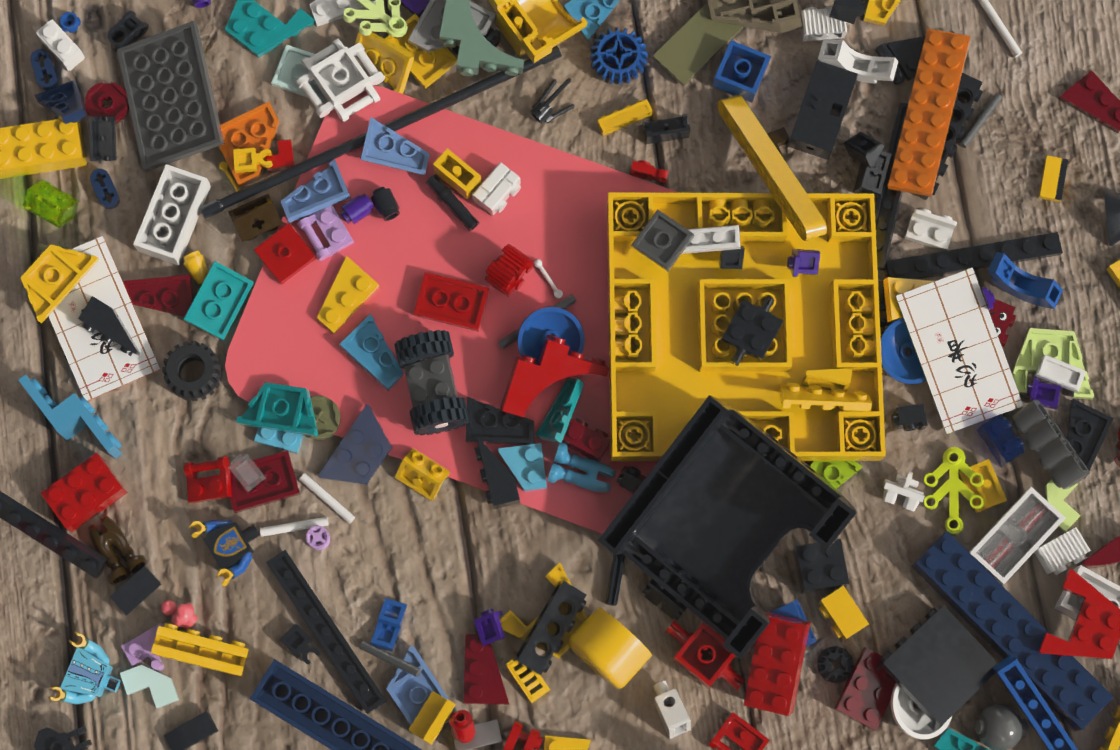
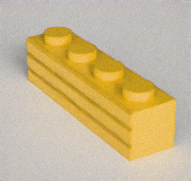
(624, 117)

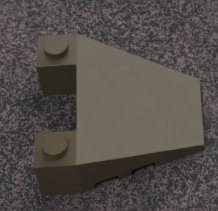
(757, 14)

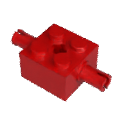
(705, 670)

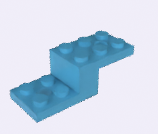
(71, 415)

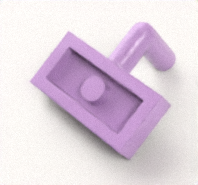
(140, 649)

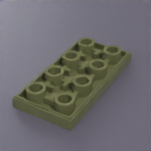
(694, 45)

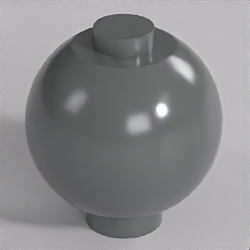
(1000, 727)

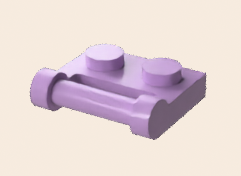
(331, 227)

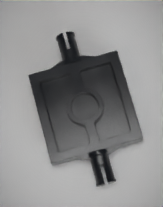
(752, 330)

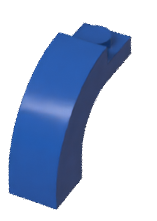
(1025, 286)

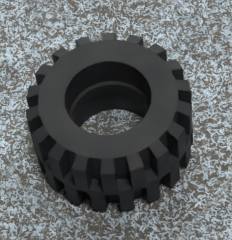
(183, 355)

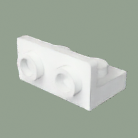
(930, 229)

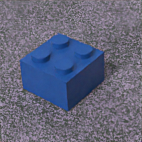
(741, 71)

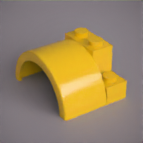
(535, 25)

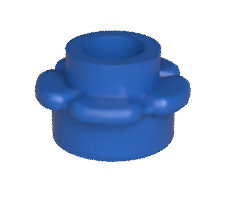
(67, 17)

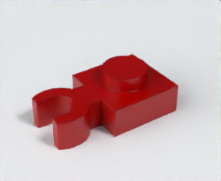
(645, 170)

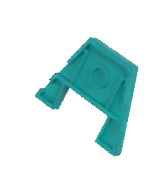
(261, 30)

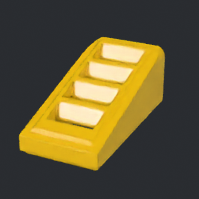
(829, 378)
(510, 666)

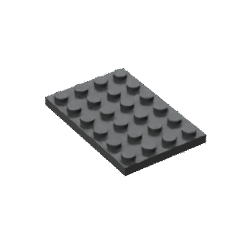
(170, 96)

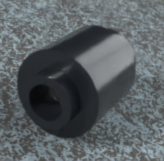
(385, 203)

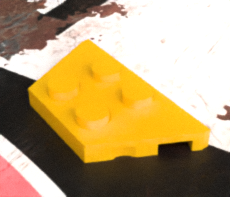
(54, 277)

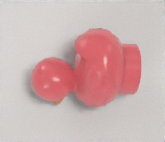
(182, 616)

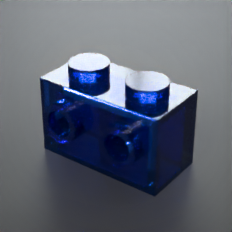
(1001, 440)

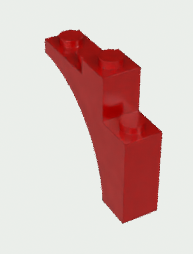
(554, 364)

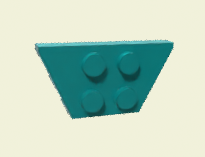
(281, 409)

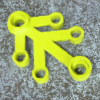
(953, 487)

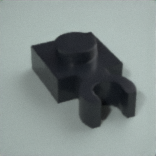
(297, 641)

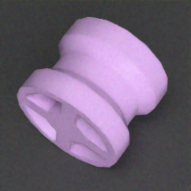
(315, 535)

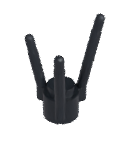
(542, 110)

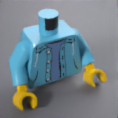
(86, 674)

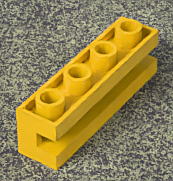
(200, 651)

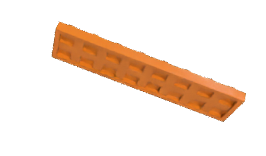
(929, 112)

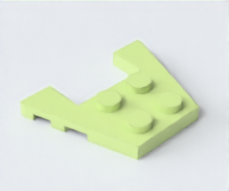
(1053, 343)

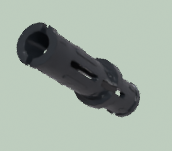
(446, 195)

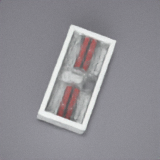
(1016, 535)

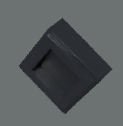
(732, 258)

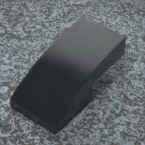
(191, 732)

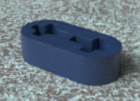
(39, 70)
(109, 186)

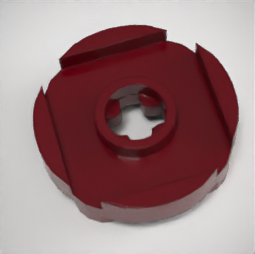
(107, 91)

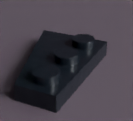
(496, 426)

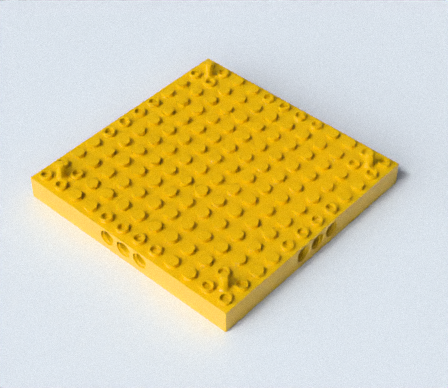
(672, 324)

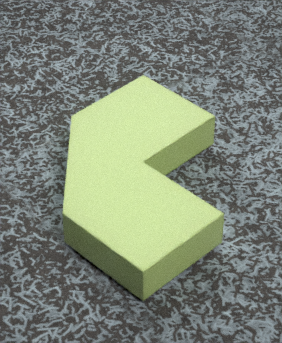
(1056, 497)

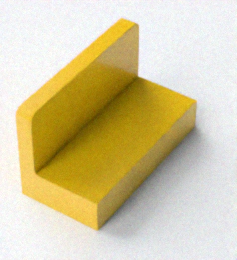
(432, 717)

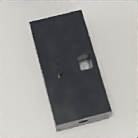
(822, 110)

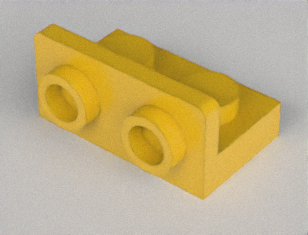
(422, 474)

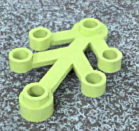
(377, 11)

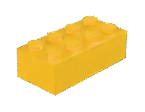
(41, 148)

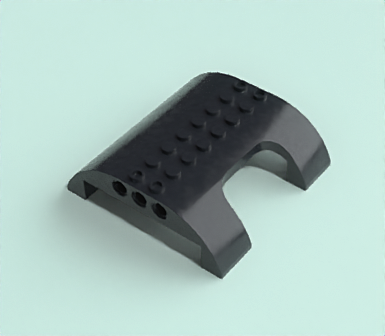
(718, 514)

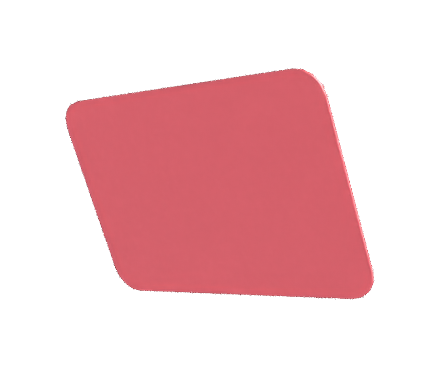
(551, 218)

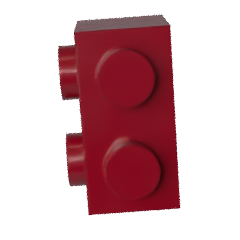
(585, 440)

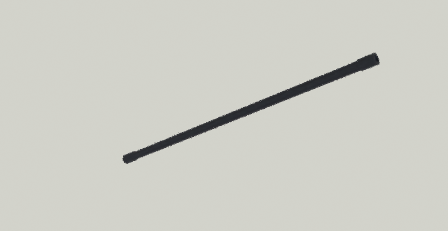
(220, 204)

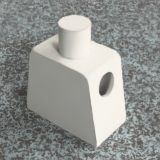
(674, 718)

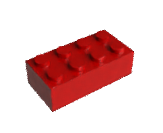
(777, 665)

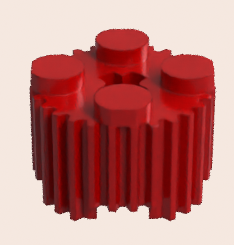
(507, 270)

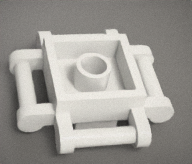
(340, 79)

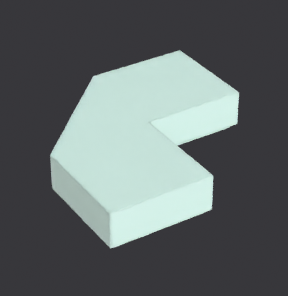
(142, 677)

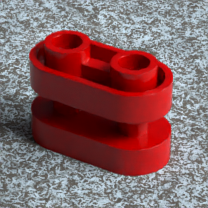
(532, 740)

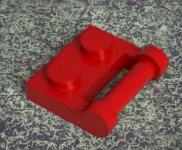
(209, 487)
(740, 733)

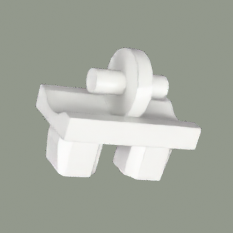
(892, 489)

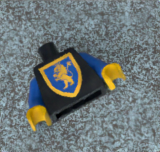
(227, 545)

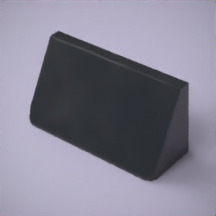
(864, 148)

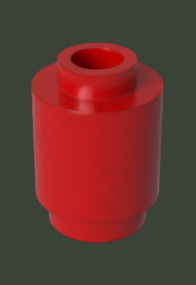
(462, 726)

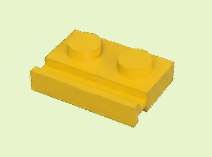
(990, 490)

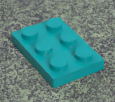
(218, 301)

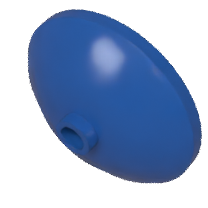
(545, 322)
(894, 361)

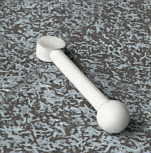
(557, 293)

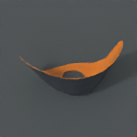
(1112, 207)

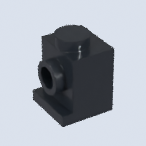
(909, 417)

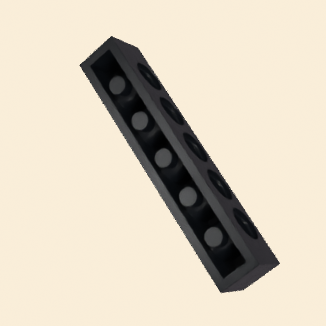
(970, 90)

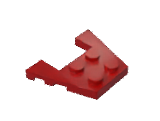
(1095, 628)

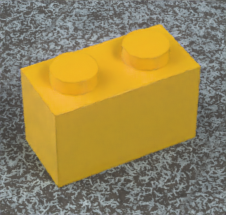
(457, 173)
(842, 613)

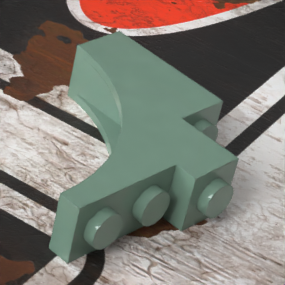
(475, 50)

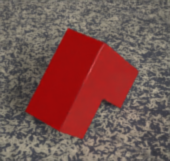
(284, 159)

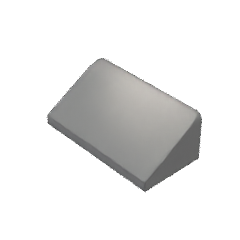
(486, 734)

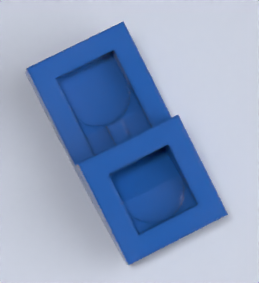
(389, 624)

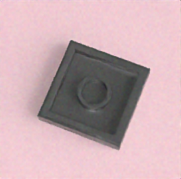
(662, 240)

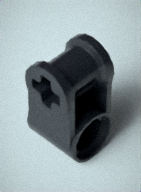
(129, 28)

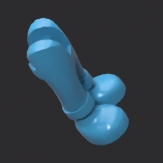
(591, 467)

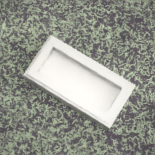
(1060, 373)

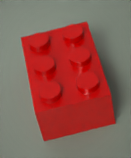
(84, 492)

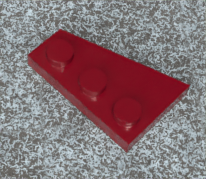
(1096, 100)
(162, 294)
(482, 675)

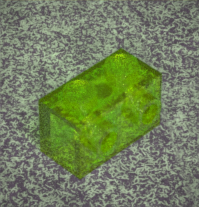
(50, 203)

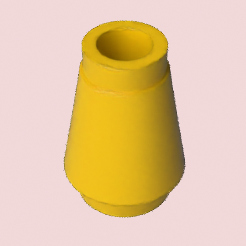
(196, 266)

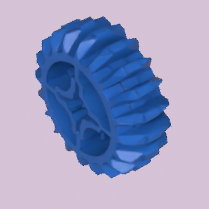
(637, 54)

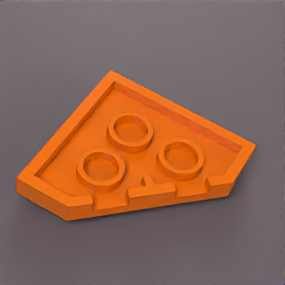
(249, 130)

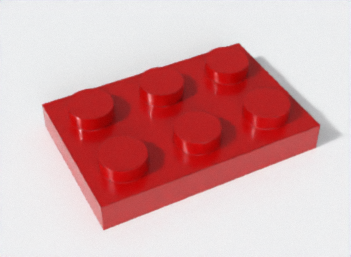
(451, 301)

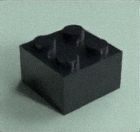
(820, 568)

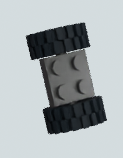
(431, 382)

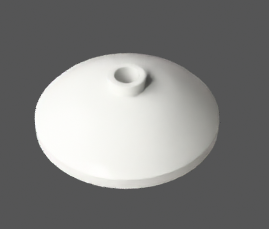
(910, 719)

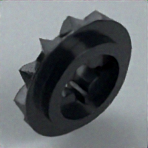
(824, 665)

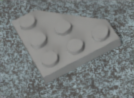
(427, 31)

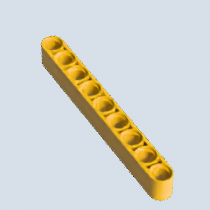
(772, 168)

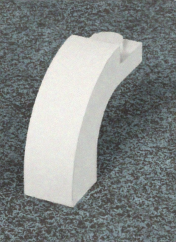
(868, 67)

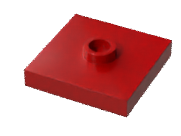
(285, 253)

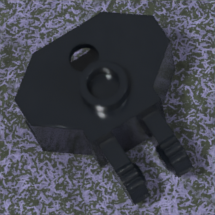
(53, 740)

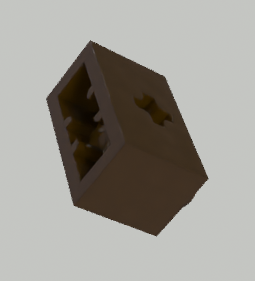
(244, 217)

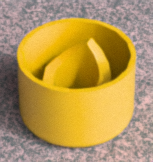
(609, 648)

